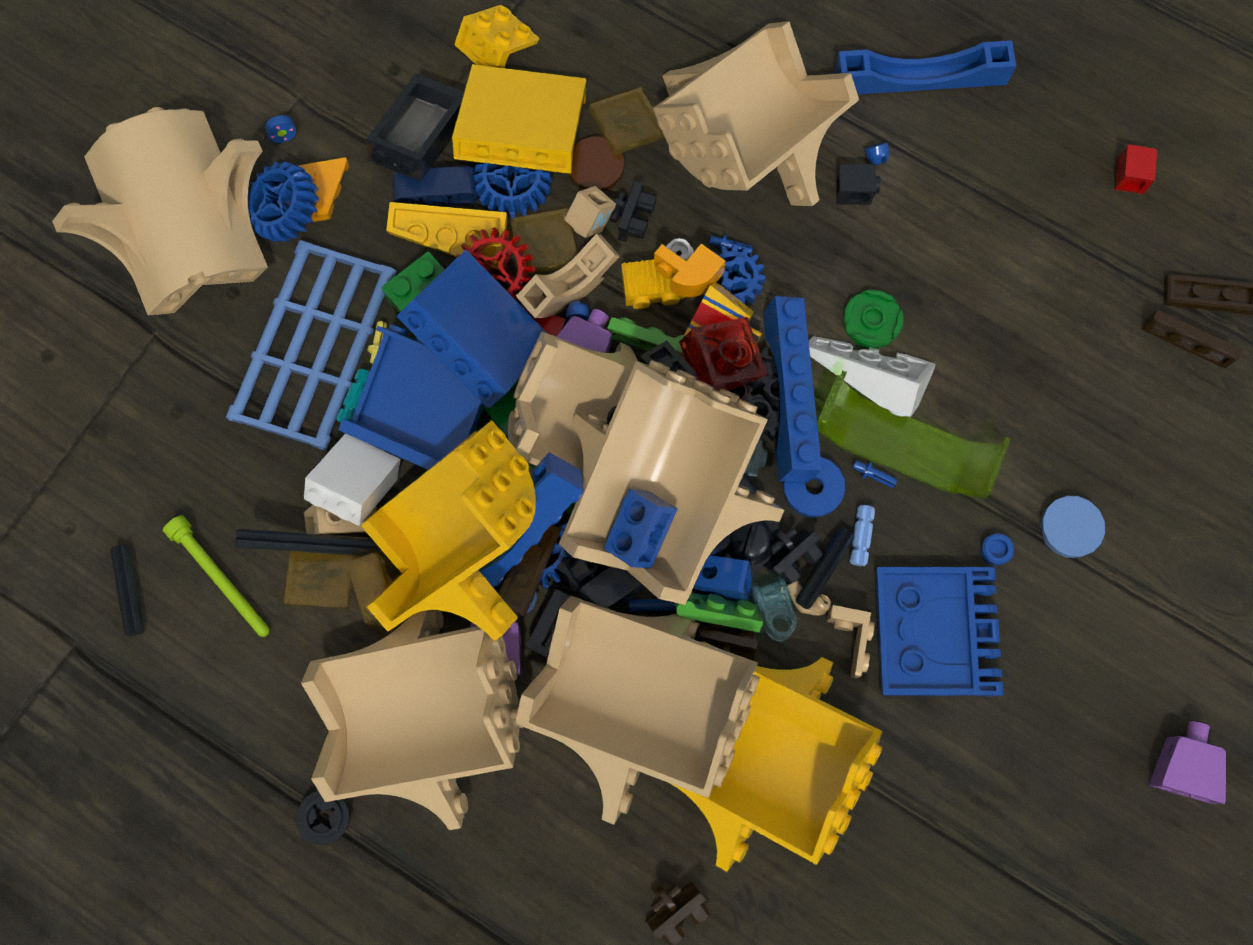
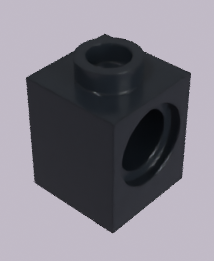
(856, 184)

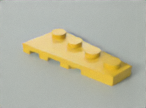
(445, 227)

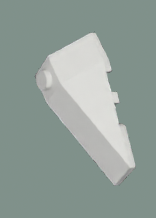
(886, 380)

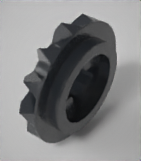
(308, 814)

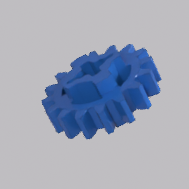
(742, 282)

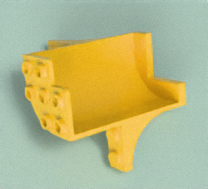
(451, 527)
(791, 769)

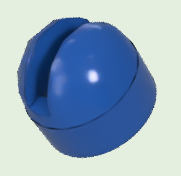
(877, 153)
(577, 309)

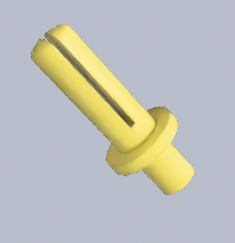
(376, 342)

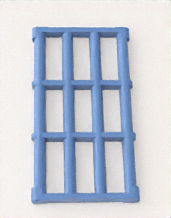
(315, 374)

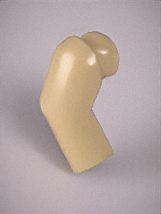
(820, 606)

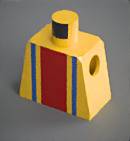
(720, 306)

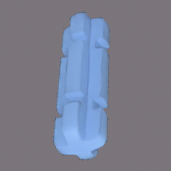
(862, 535)

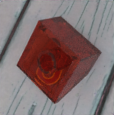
(724, 354)

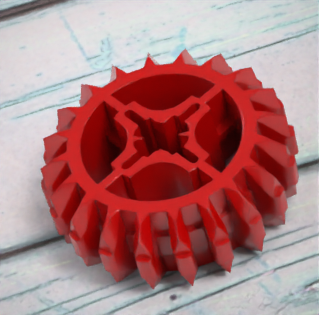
(503, 257)

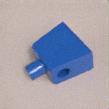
(731, 580)

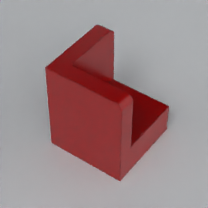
(1135, 169)

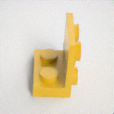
(493, 35)

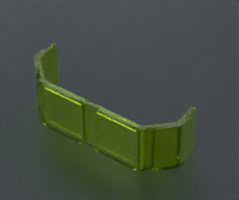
(909, 444)

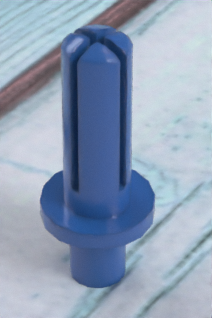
(729, 244)
(868, 470)

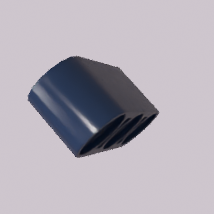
(438, 188)

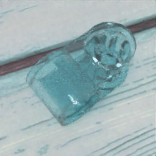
(773, 603)

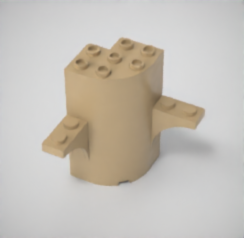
(753, 113)
(170, 206)
(558, 384)
(684, 448)
(639, 700)
(415, 715)

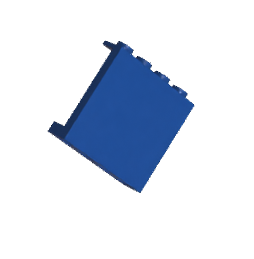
(473, 328)
(412, 403)

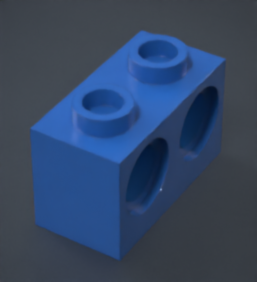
(640, 528)

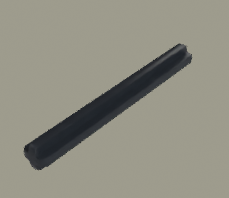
(306, 542)

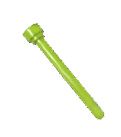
(180, 531)

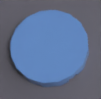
(1072, 527)

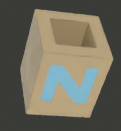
(590, 212)

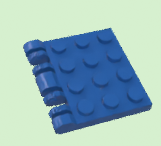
(932, 631)

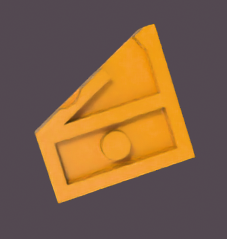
(328, 179)

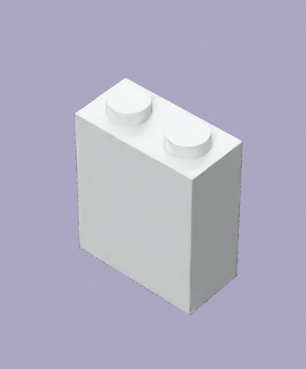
(351, 479)

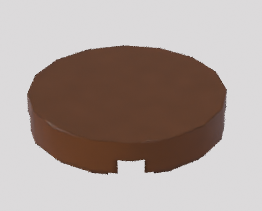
(596, 164)

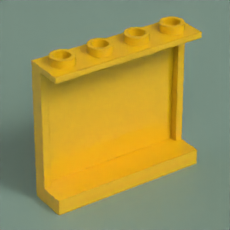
(519, 118)

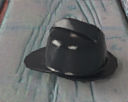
(752, 543)

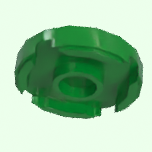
(872, 319)

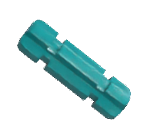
(353, 395)

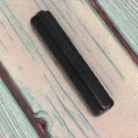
(824, 568)
(127, 590)

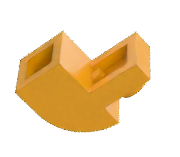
(692, 276)

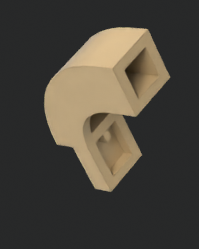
(552, 293)

